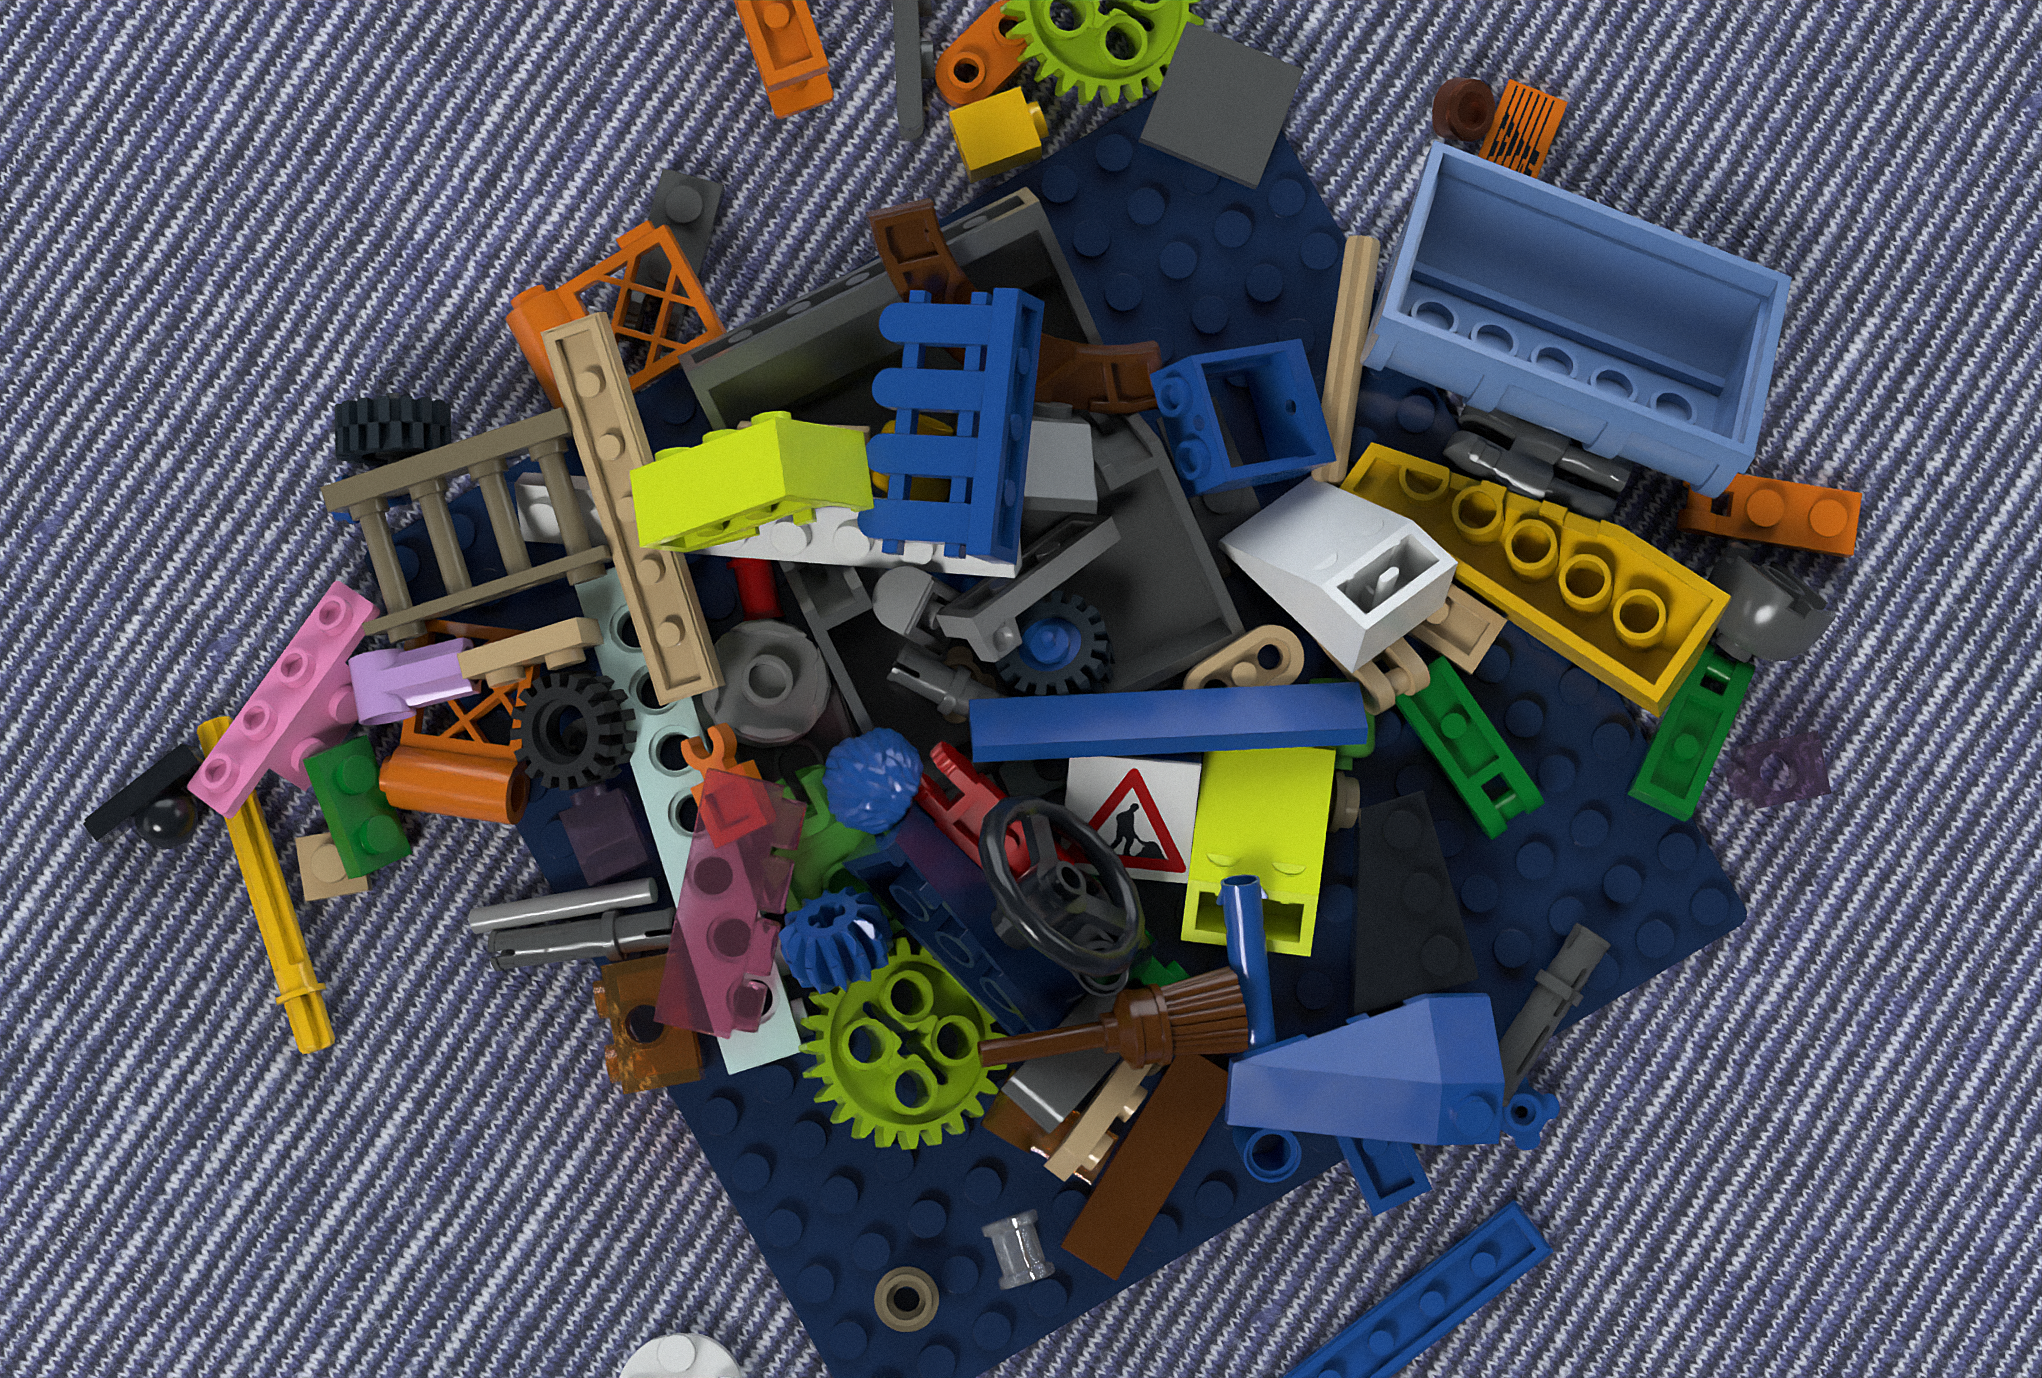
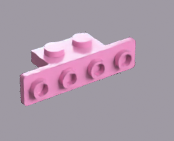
(295, 710)

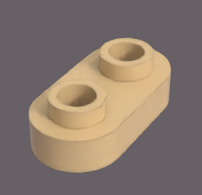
(1238, 662)

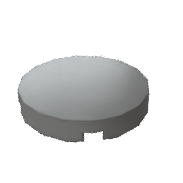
(772, 683)

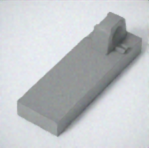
(989, 608)

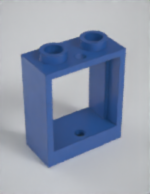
(1275, 377)

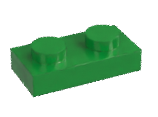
(355, 808)

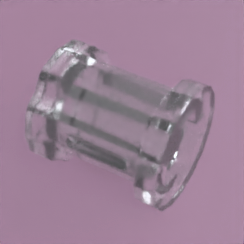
(1018, 1249)

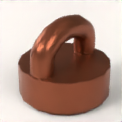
(1463, 109)

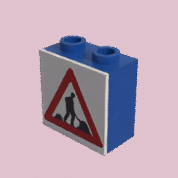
(1139, 808)

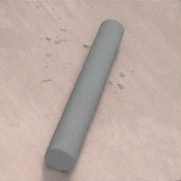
(563, 905)

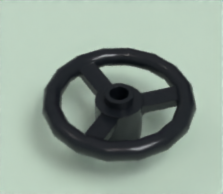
(1054, 891)

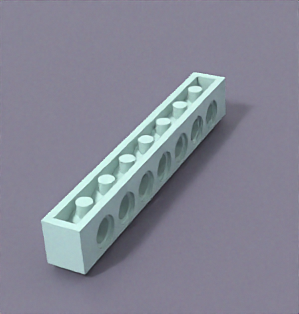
(664, 794)

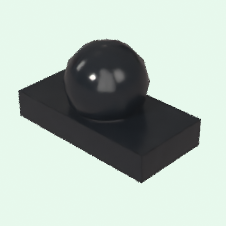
(153, 804)

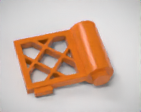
(541, 310)
(458, 774)

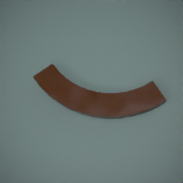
(1068, 372)

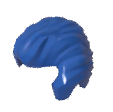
(872, 780)

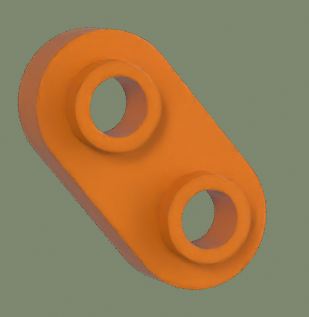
(987, 51)

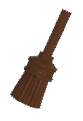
(1144, 1025)

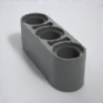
(1056, 1084)

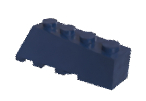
(948, 910)

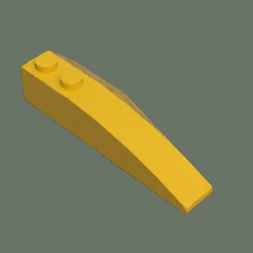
(1557, 574)

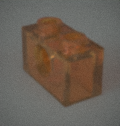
(636, 1064)

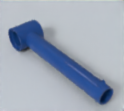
(1249, 960)

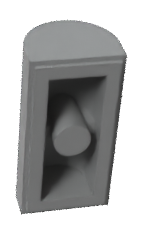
(907, 604)

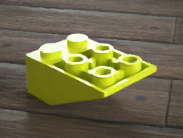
(1264, 819)

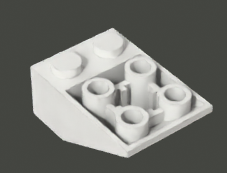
(1343, 568)

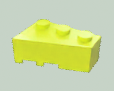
(747, 480)

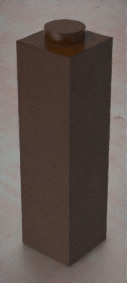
(1148, 1162)

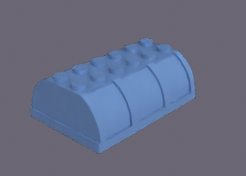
(1580, 320)

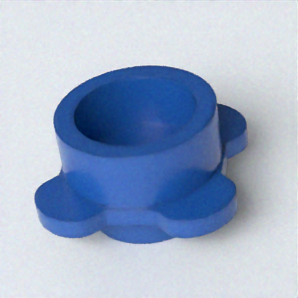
(1539, 1110)

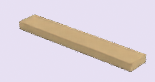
(609, 446)

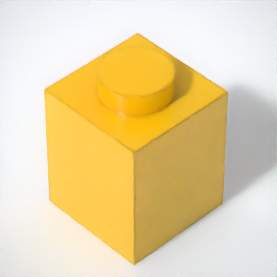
(998, 133)

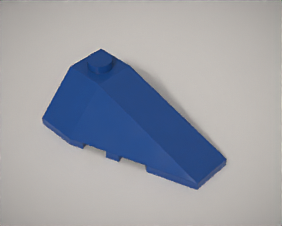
(1399, 1076)

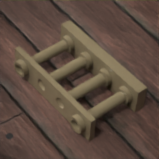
(426, 481)

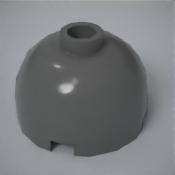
(1769, 608)

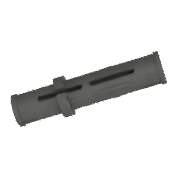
(609, 936)
(1548, 1003)

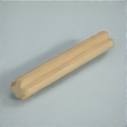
(1346, 347)

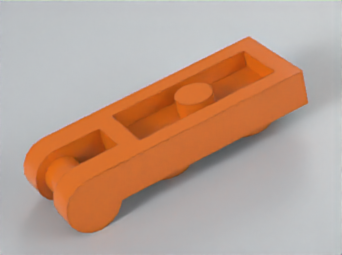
(1778, 515)

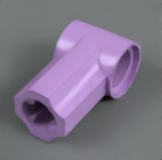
(397, 681)

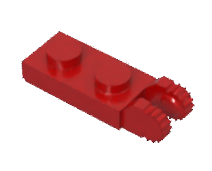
(963, 815)

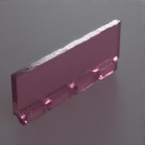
(722, 890)

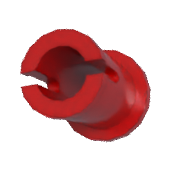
(756, 588)

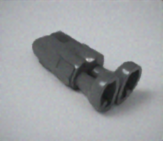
(1524, 457)

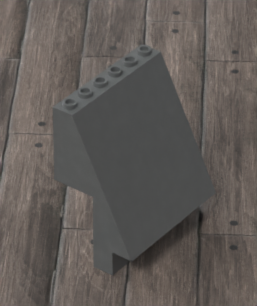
(820, 363)

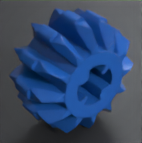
(836, 940)

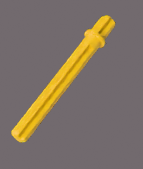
(275, 914)

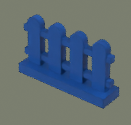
(993, 425)

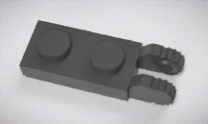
(691, 212)

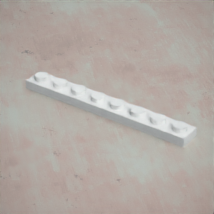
(828, 541)

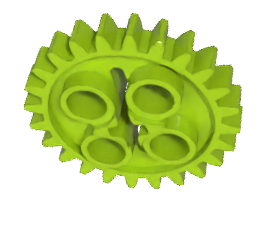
(1082, 55)
(868, 1087)

